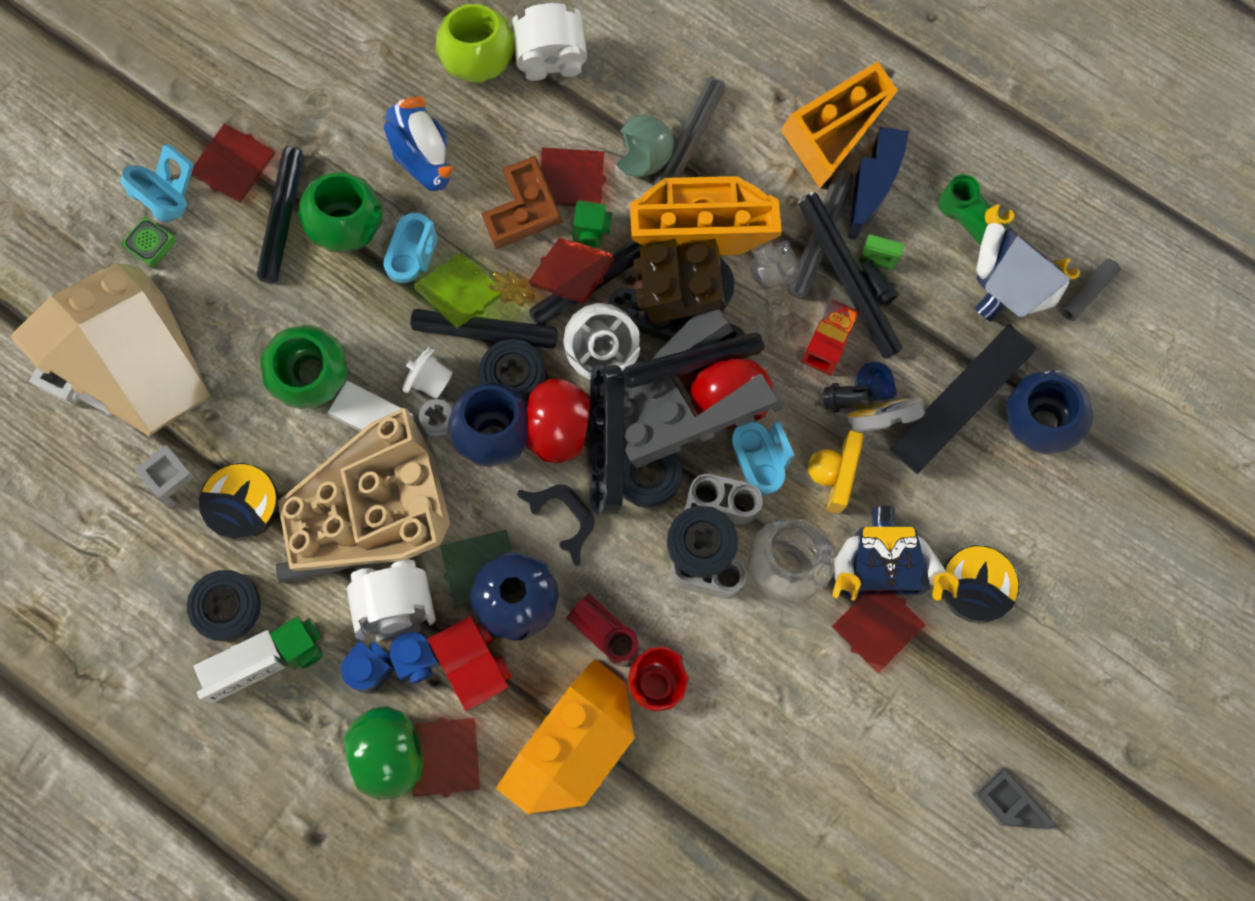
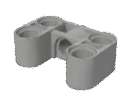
(725, 491)

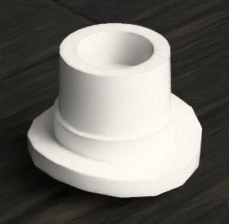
(427, 375)

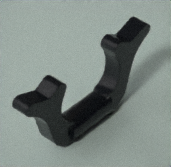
(576, 506)

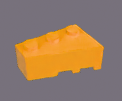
(835, 121)

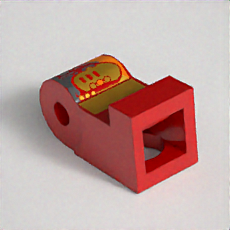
(830, 337)

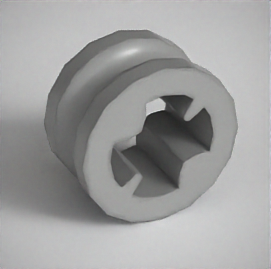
(432, 406)

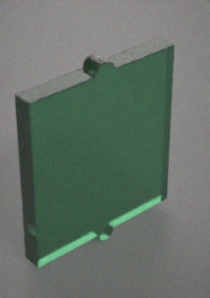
(465, 559)

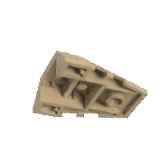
(117, 345)

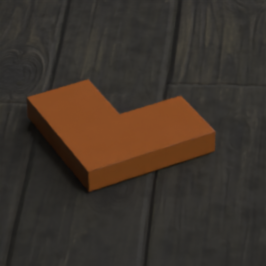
(529, 211)

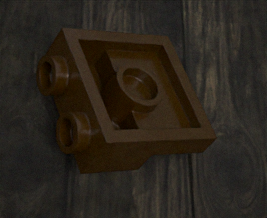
(679, 279)

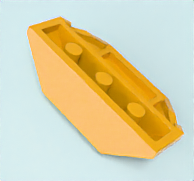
(705, 210)
(573, 745)

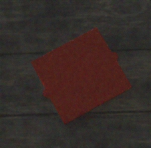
(232, 163)
(573, 174)
(571, 270)
(878, 627)
(449, 757)

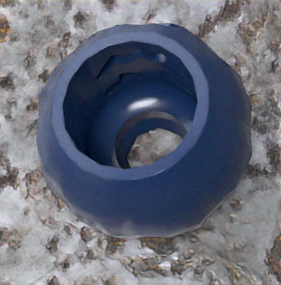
(1053, 393)
(484, 407)
(518, 619)

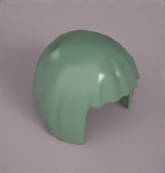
(648, 144)

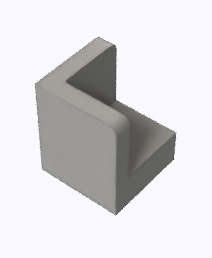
(164, 474)

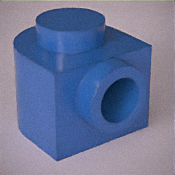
(412, 657)
(366, 667)

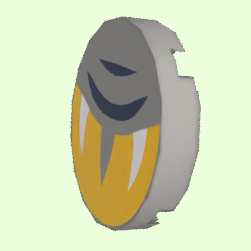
(886, 414)

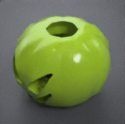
(474, 43)

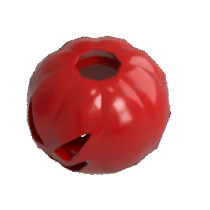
(722, 379)
(557, 420)

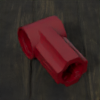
(602, 629)

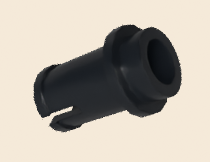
(881, 288)
(848, 397)

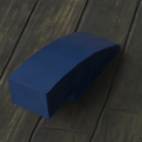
(876, 177)

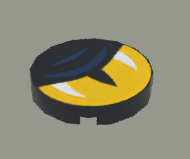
(239, 501)
(986, 584)

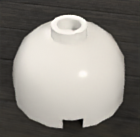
(600, 336)

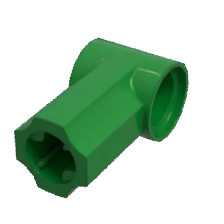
(968, 212)

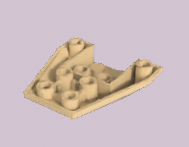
(367, 501)

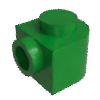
(590, 222)
(298, 642)

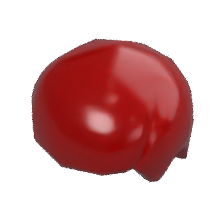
(658, 679)

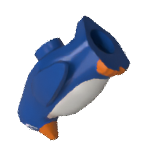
(418, 143)

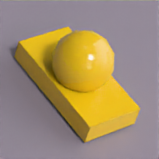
(837, 470)

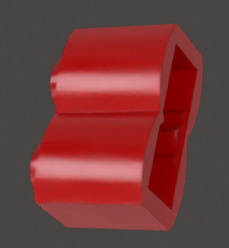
(469, 663)

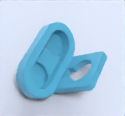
(156, 188)
(410, 248)
(762, 455)

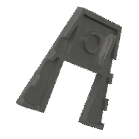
(659, 415)

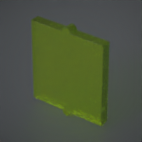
(458, 290)

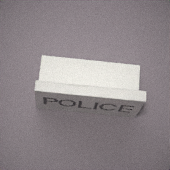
(238, 667)

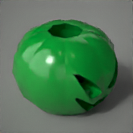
(340, 212)
(283, 359)
(384, 753)

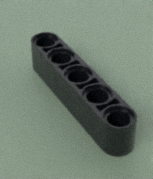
(963, 398)

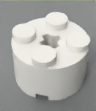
(549, 41)
(389, 601)

